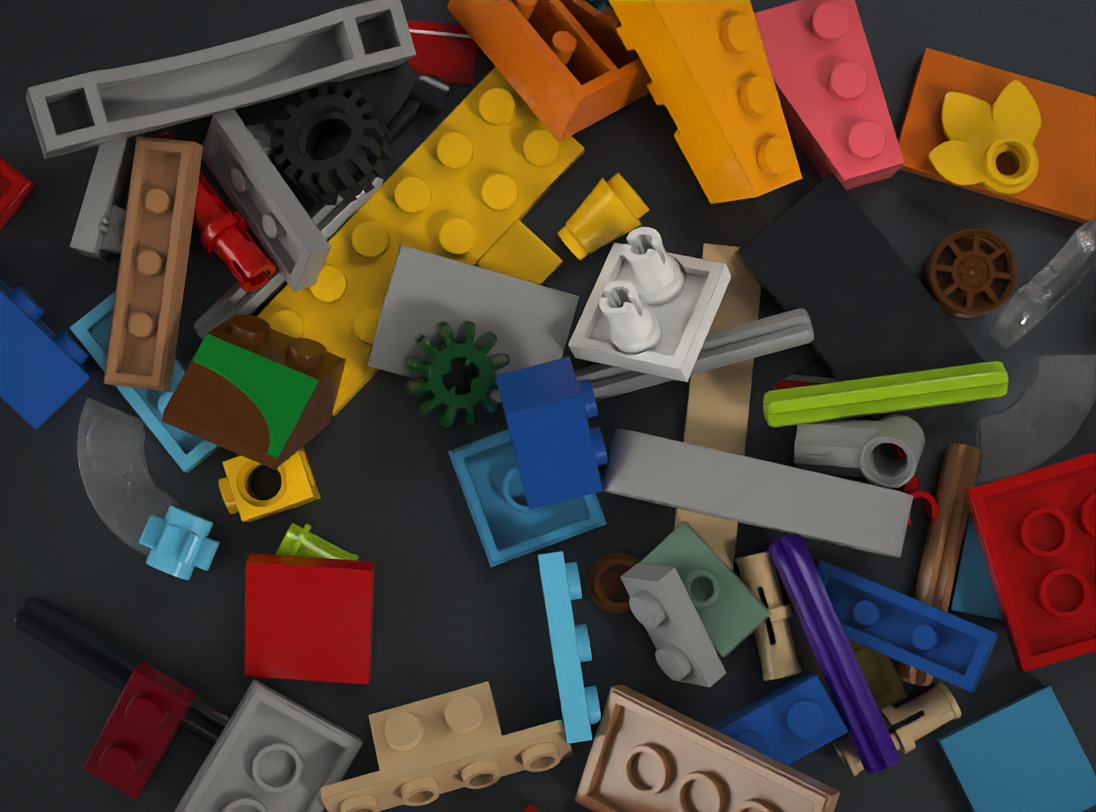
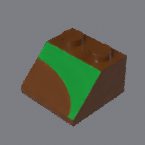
(256, 391)

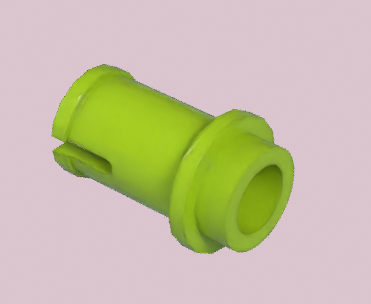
(303, 543)

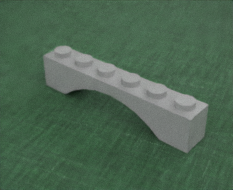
(198, 84)

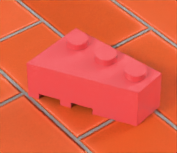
(830, 89)

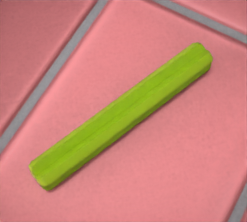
(885, 394)

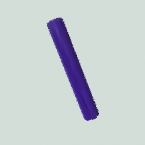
(833, 653)

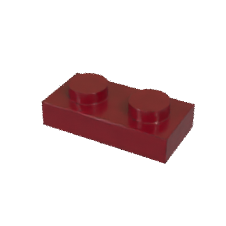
(139, 730)

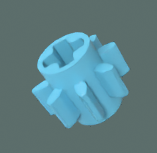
(179, 542)

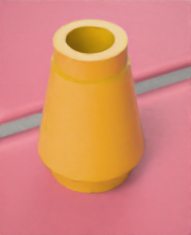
(603, 217)

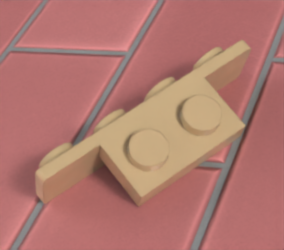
(442, 748)

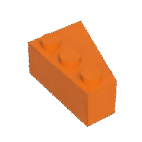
(557, 57)

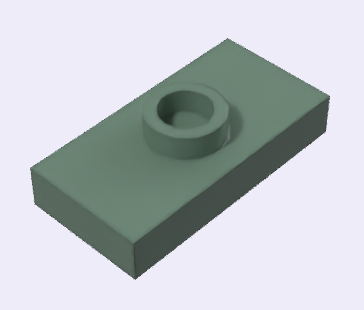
(718, 594)

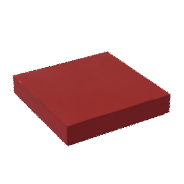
(309, 618)

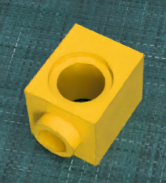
(296, 488)

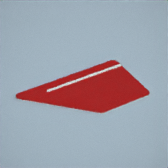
(443, 52)

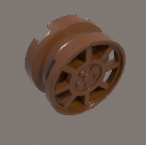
(970, 273)

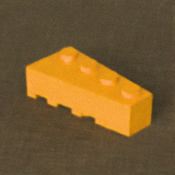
(718, 90)

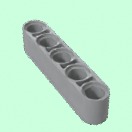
(757, 492)

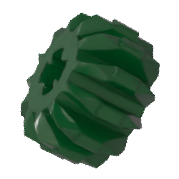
(438, 363)

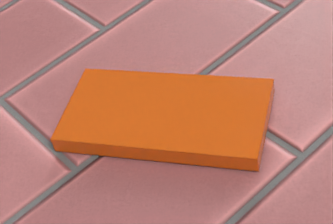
(1063, 145)

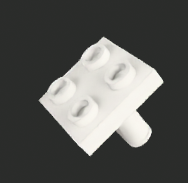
(650, 308)

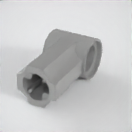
(852, 448)

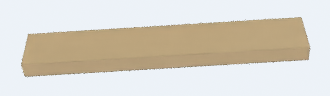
(721, 396)

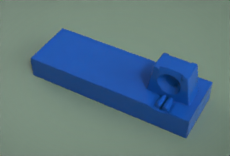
(908, 628)

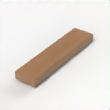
(153, 264)

